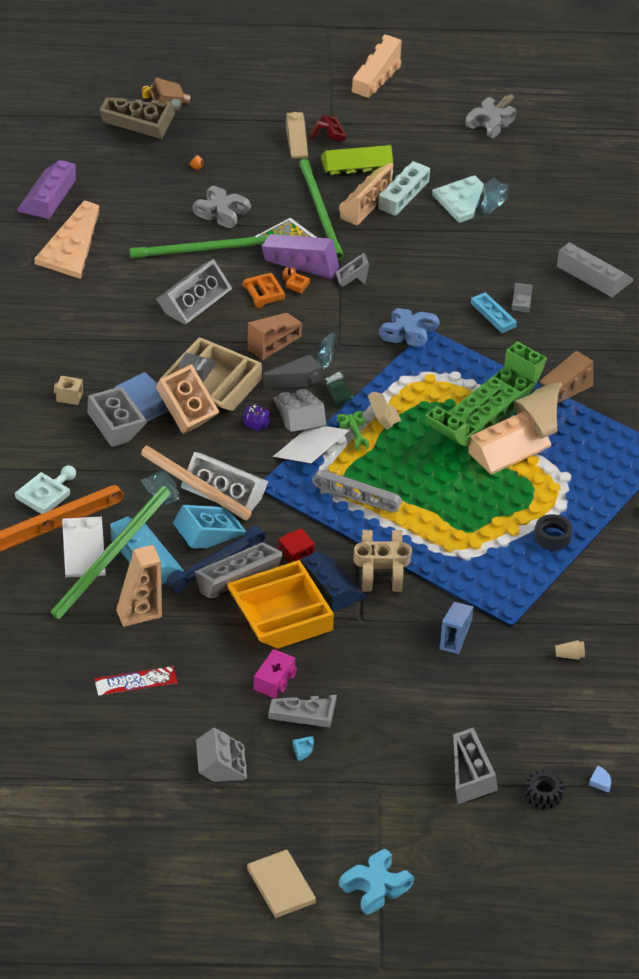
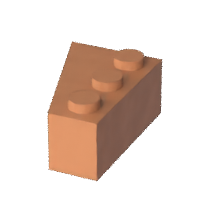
(272, 334)

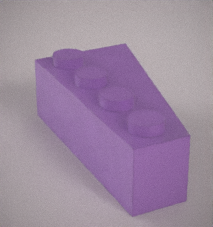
(302, 253)

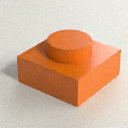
(297, 283)

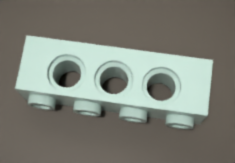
(403, 188)

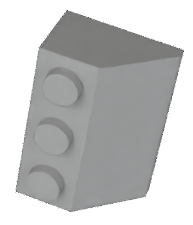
(115, 415)

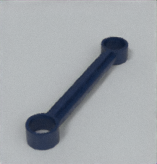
(179, 580)

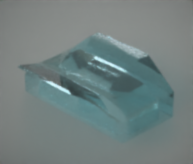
(494, 195)
(159, 479)

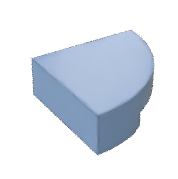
(601, 779)

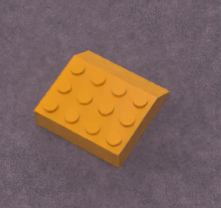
(282, 605)

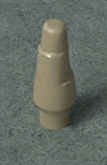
(505, 101)

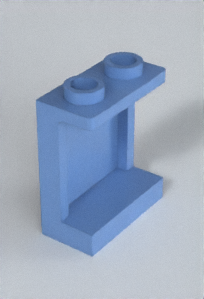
(145, 396)

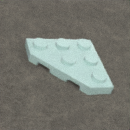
(460, 197)

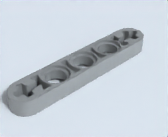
(391, 501)

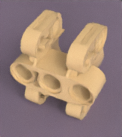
(368, 556)

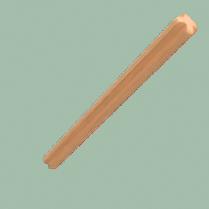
(196, 483)

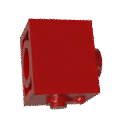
(295, 546)

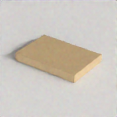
(281, 883)

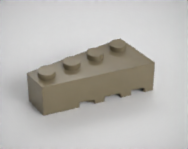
(143, 117)

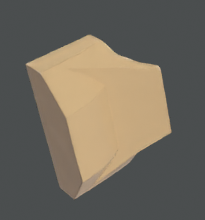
(385, 413)

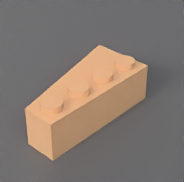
(378, 67)
(142, 588)

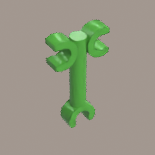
(354, 421)

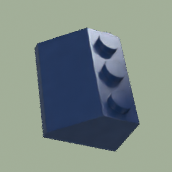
(332, 581)

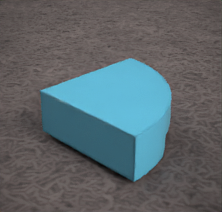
(303, 747)

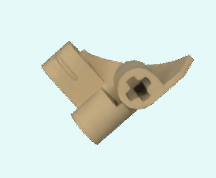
(542, 408)

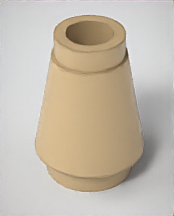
(571, 650)

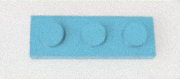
(493, 312)

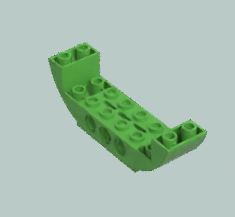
(493, 399)

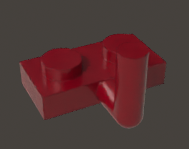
(331, 125)

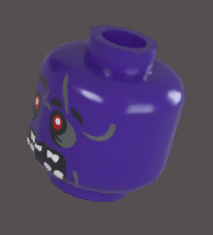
(256, 417)

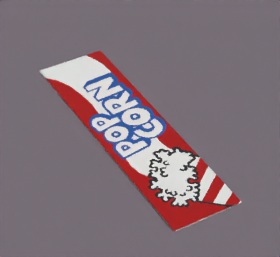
(136, 680)

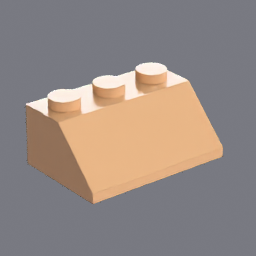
(187, 399)

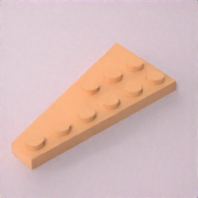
(71, 243)

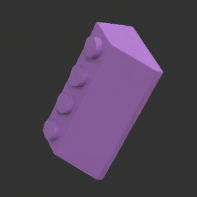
(49, 190)

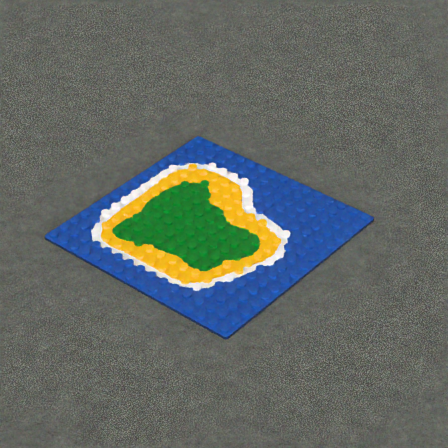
(463, 524)

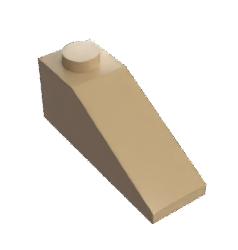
(296, 135)

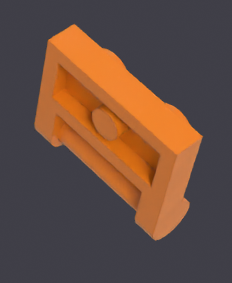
(269, 287)

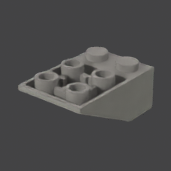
(300, 410)

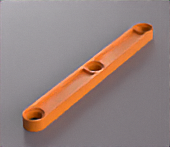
(77, 509)

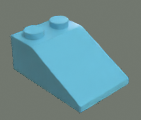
(207, 525)

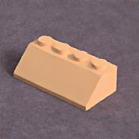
(365, 197)
(506, 443)

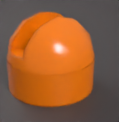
(197, 163)
(286, 271)

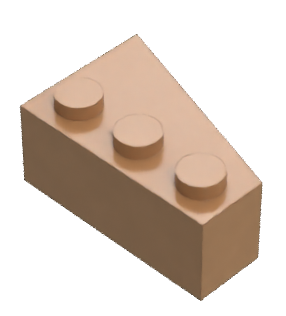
(573, 373)

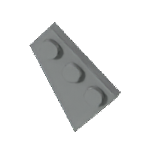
(311, 712)

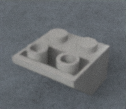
(220, 757)

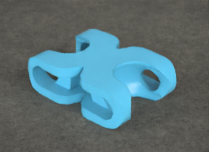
(376, 881)

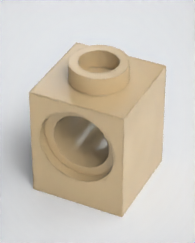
(69, 390)

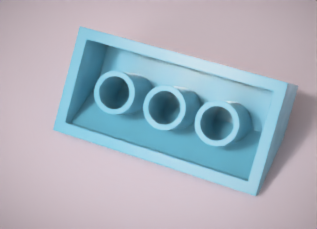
(143, 538)

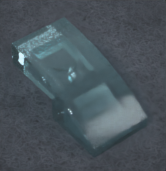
(327, 349)

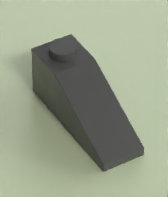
(294, 374)

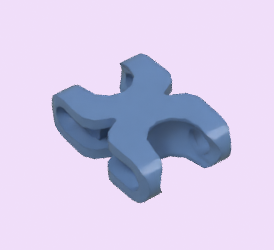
(409, 327)

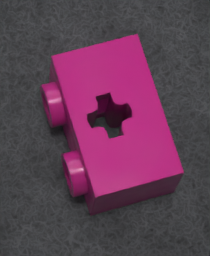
(275, 673)

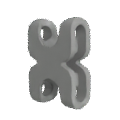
(490, 117)
(221, 206)

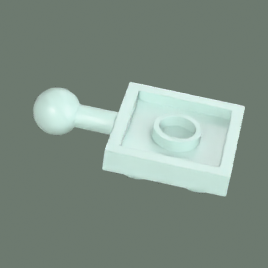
(44, 492)

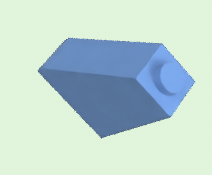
(455, 627)

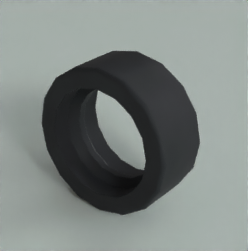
(553, 542)

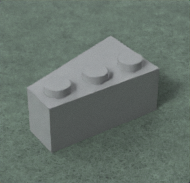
(472, 767)

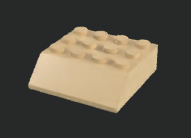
(231, 376)

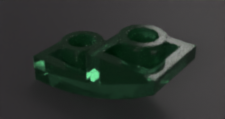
(338, 389)

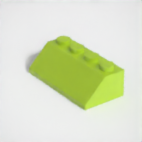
(356, 159)

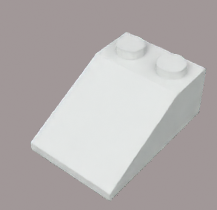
(82, 544)

